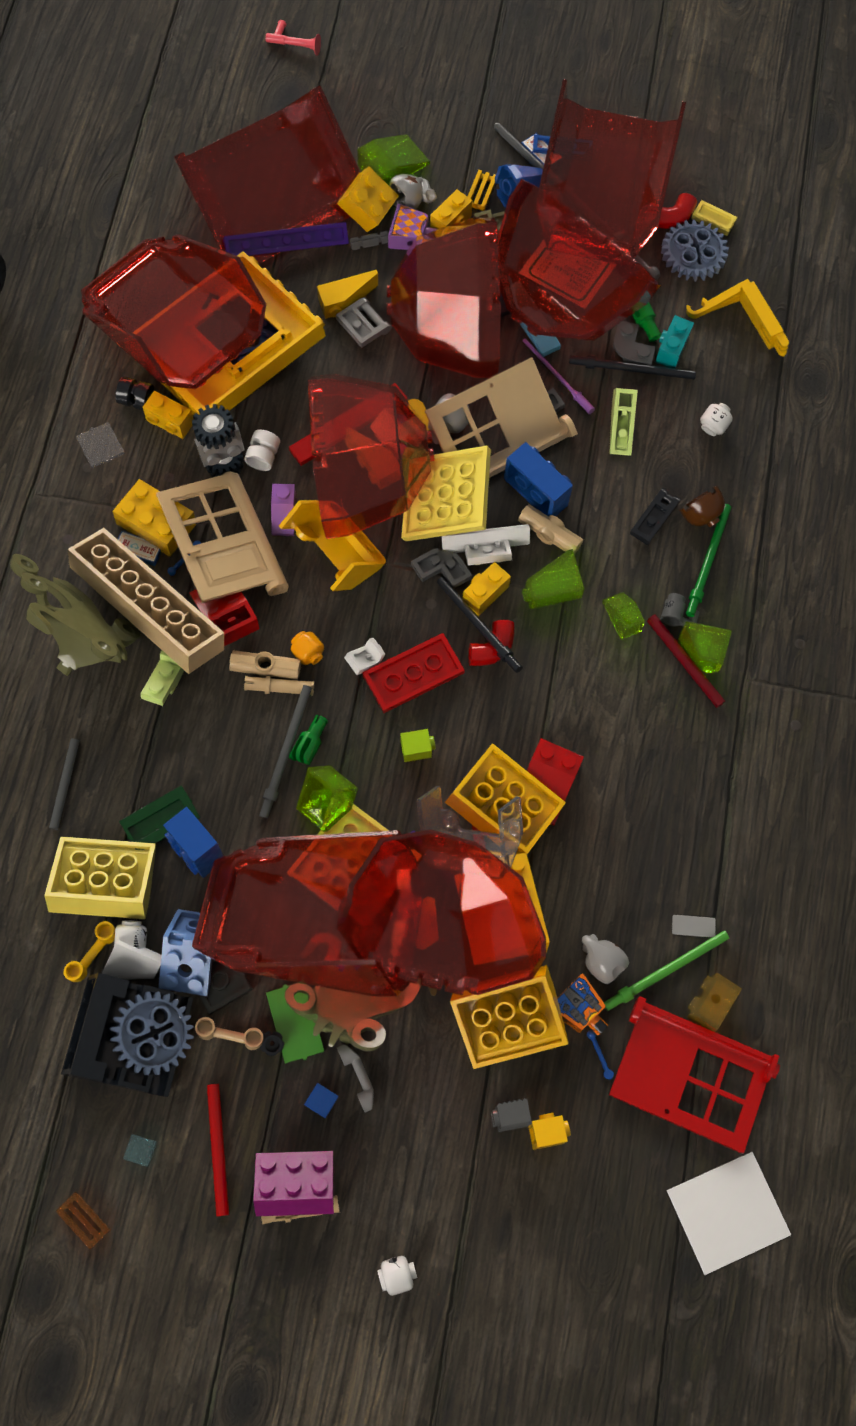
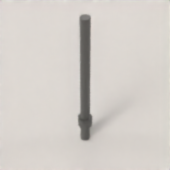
(271, 794)

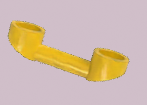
(77, 971)

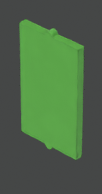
(295, 1029)

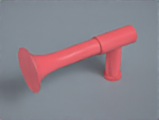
(278, 38)

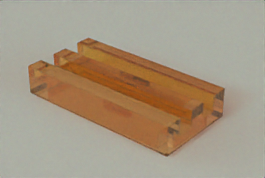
(97, 1236)

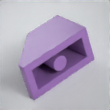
(281, 504)

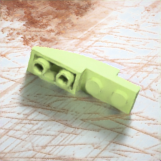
(162, 680)

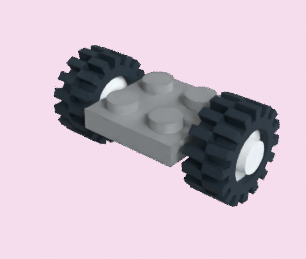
(218, 440)

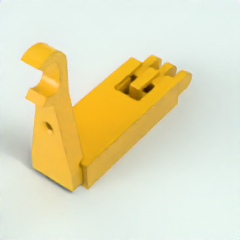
(755, 307)

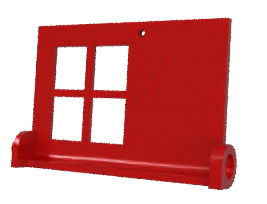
(660, 1064)

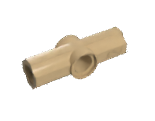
(550, 529)
(250, 663)

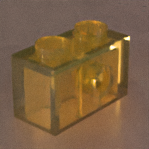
(713, 1002)

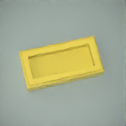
(717, 217)

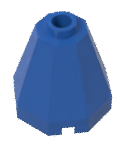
(510, 175)

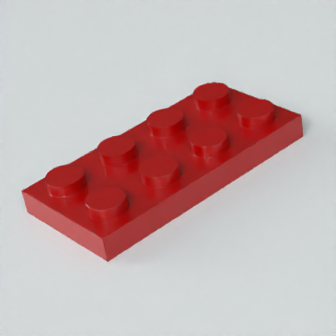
(413, 672)

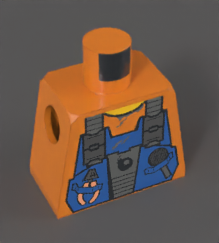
(581, 1006)

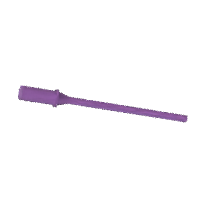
(577, 396)

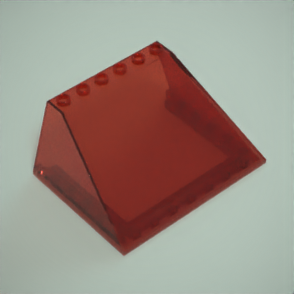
(273, 172)

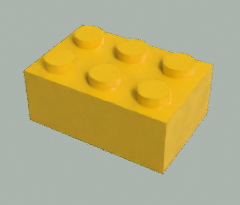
(143, 516)

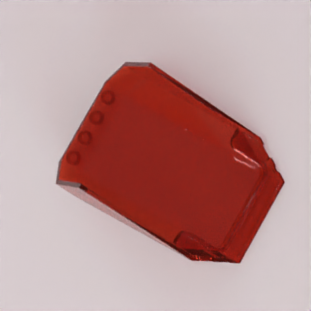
(611, 169)
(177, 308)
(278, 912)

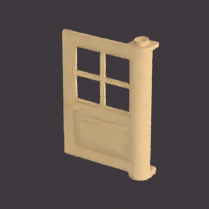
(520, 409)
(227, 562)

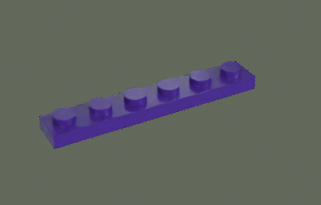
(287, 239)

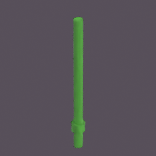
(627, 993)

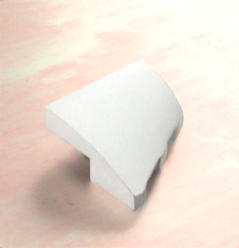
(132, 963)

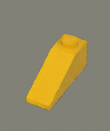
(344, 292)

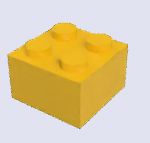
(368, 199)

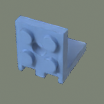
(178, 950)

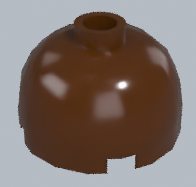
(705, 508)

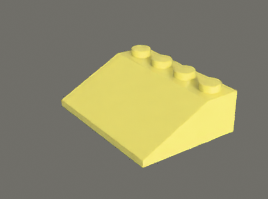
(101, 878)

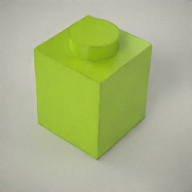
(417, 745)

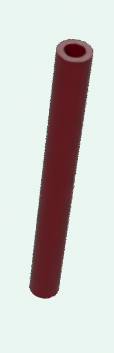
(686, 661)

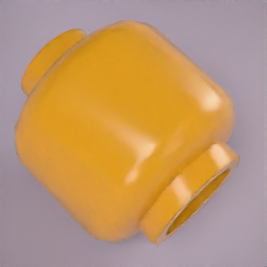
(307, 648)

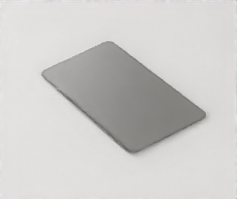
(693, 926)

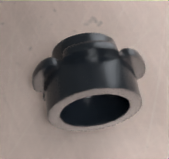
(272, 1050)

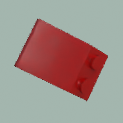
(555, 768)

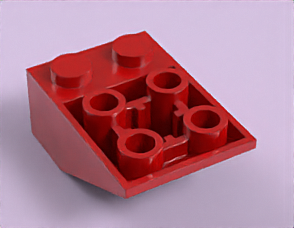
(229, 614)

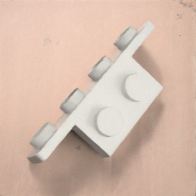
(488, 544)

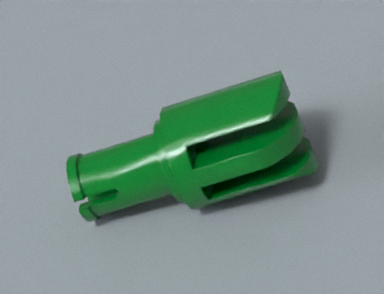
(645, 318)
(309, 741)

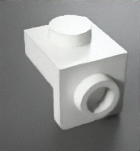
(365, 657)

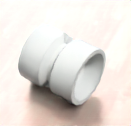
(262, 450)

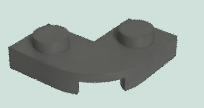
(628, 349)
(442, 561)

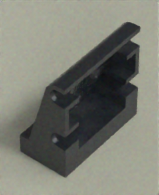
(90, 1049)

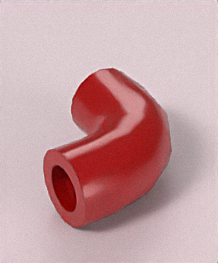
(679, 212)
(484, 653)

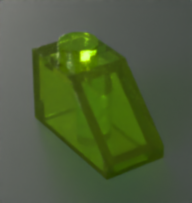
(624, 615)

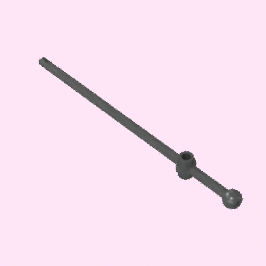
(654, 271)

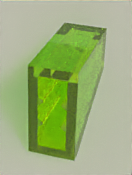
(554, 583)

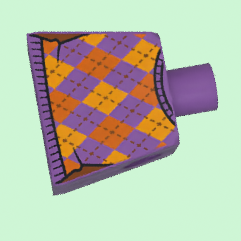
(406, 226)

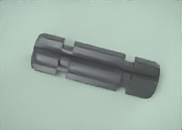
(369, 240)

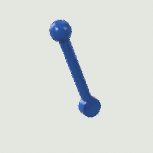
(172, 570)
(608, 1074)

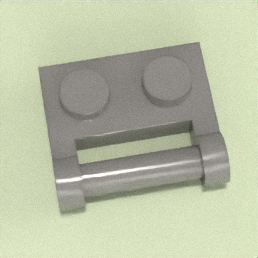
(359, 326)

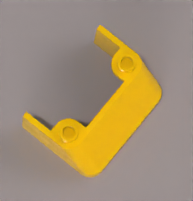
(352, 555)

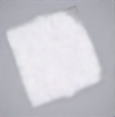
(100, 445)

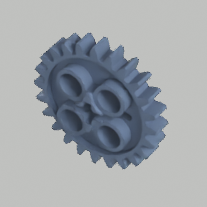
(694, 243)
(144, 1012)

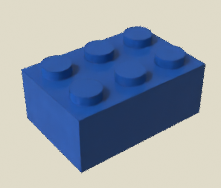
(537, 480)
(192, 842)

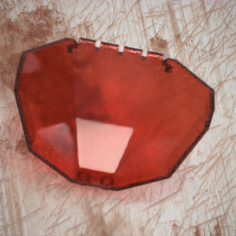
(560, 274)
(448, 297)
(367, 452)
(442, 915)

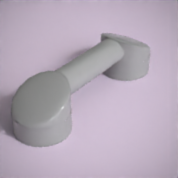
(365, 1097)

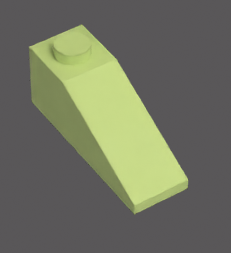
(622, 421)

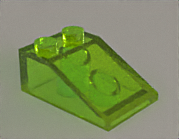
(392, 157)

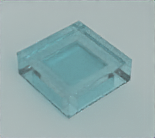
(140, 1150)

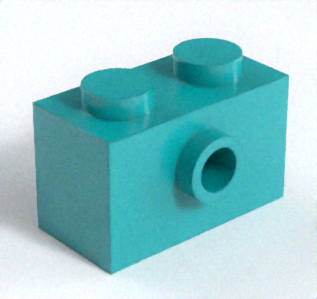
(674, 342)

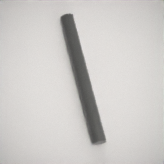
(64, 784)

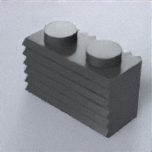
(511, 1115)

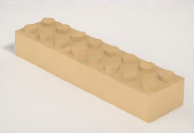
(146, 600)

